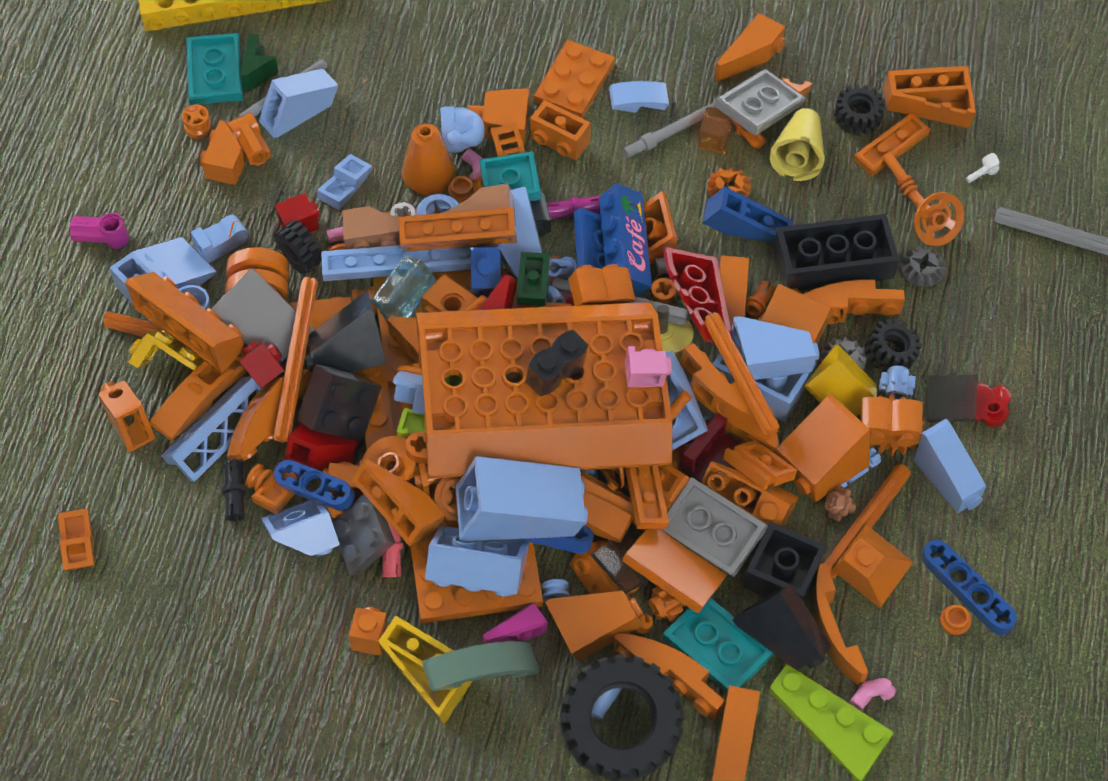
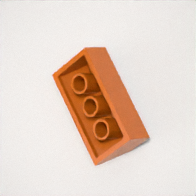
(185, 319)

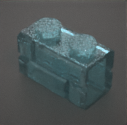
(403, 289)

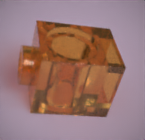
(714, 130)

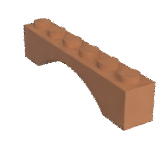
(371, 228)

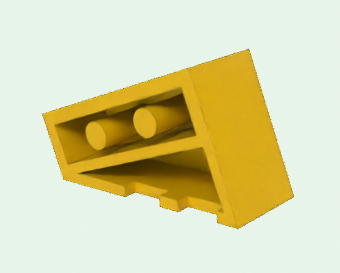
(408, 650)

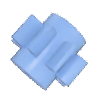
(897, 382)

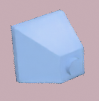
(303, 528)

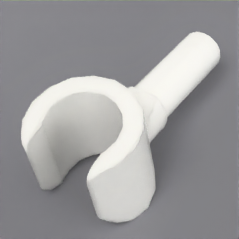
(991, 166)

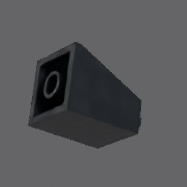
(347, 339)

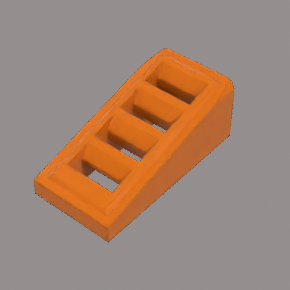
(498, 143)

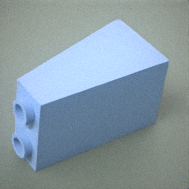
(519, 500)

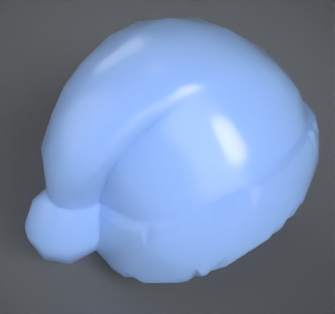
(461, 128)

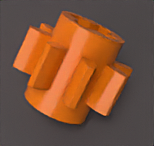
(665, 605)

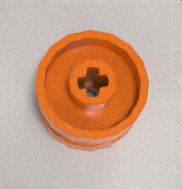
(266, 262)

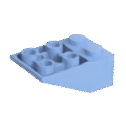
(170, 259)

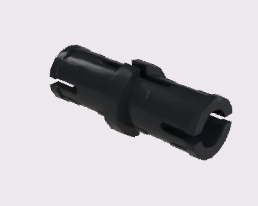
(234, 490)

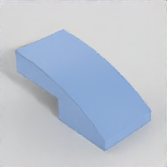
(637, 94)
(345, 182)

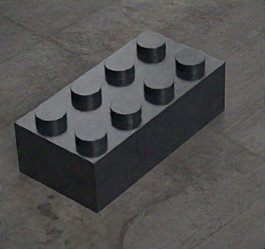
(835, 252)

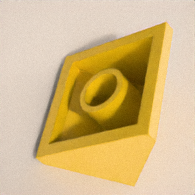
(843, 379)

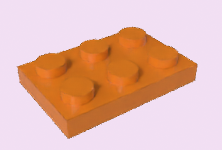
(575, 78)

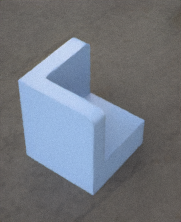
(409, 390)

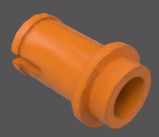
(757, 302)

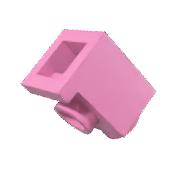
(647, 367)

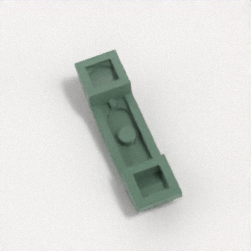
(479, 663)

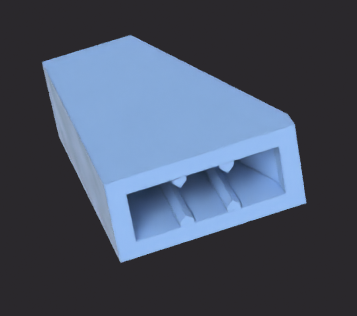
(296, 99)
(773, 348)
(949, 467)

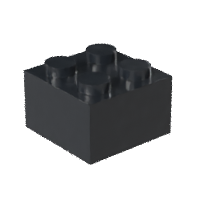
(338, 403)
(784, 559)

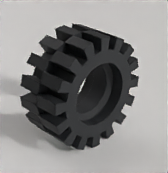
(863, 98)
(298, 247)
(898, 335)

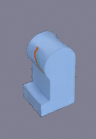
(219, 238)

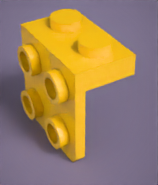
(145, 349)

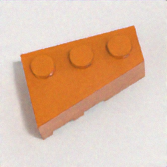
(932, 94)

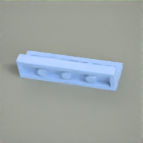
(205, 425)

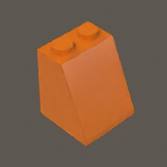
(826, 449)

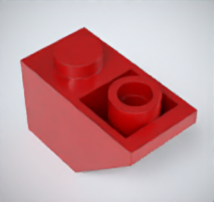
(318, 448)

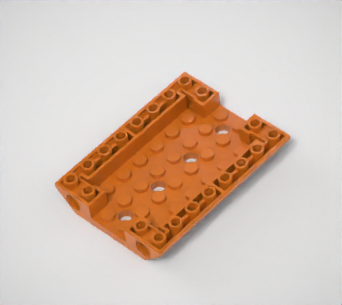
(578, 425)

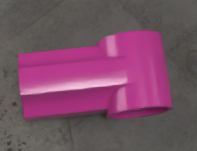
(107, 229)

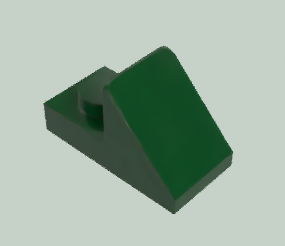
(256, 66)
(533, 279)

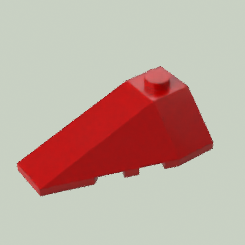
(698, 285)

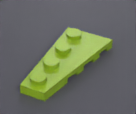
(841, 728)

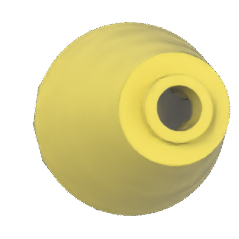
(799, 147)

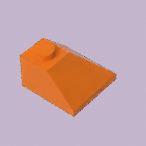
(872, 566)

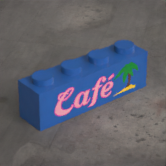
(626, 234)

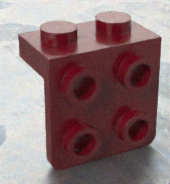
(707, 448)

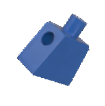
(484, 269)

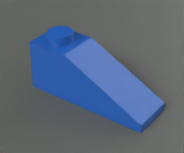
(742, 217)

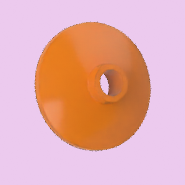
(390, 452)

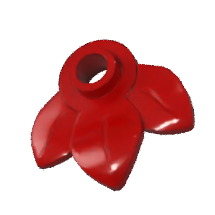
(992, 405)

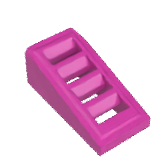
(520, 627)

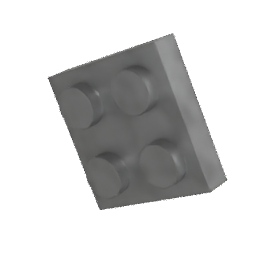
(362, 535)

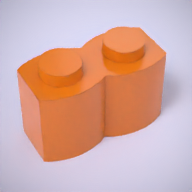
(601, 286)
(892, 420)

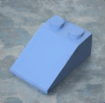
(689, 421)

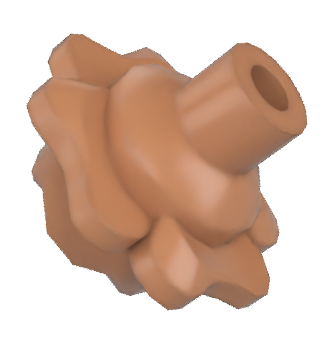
(839, 504)

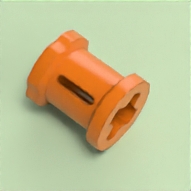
(663, 291)

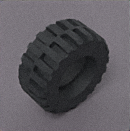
(665, 711)

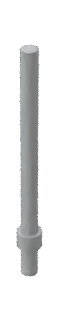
(649, 140)

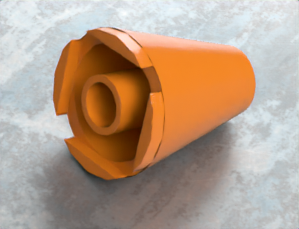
(427, 162)

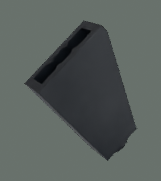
(785, 628)

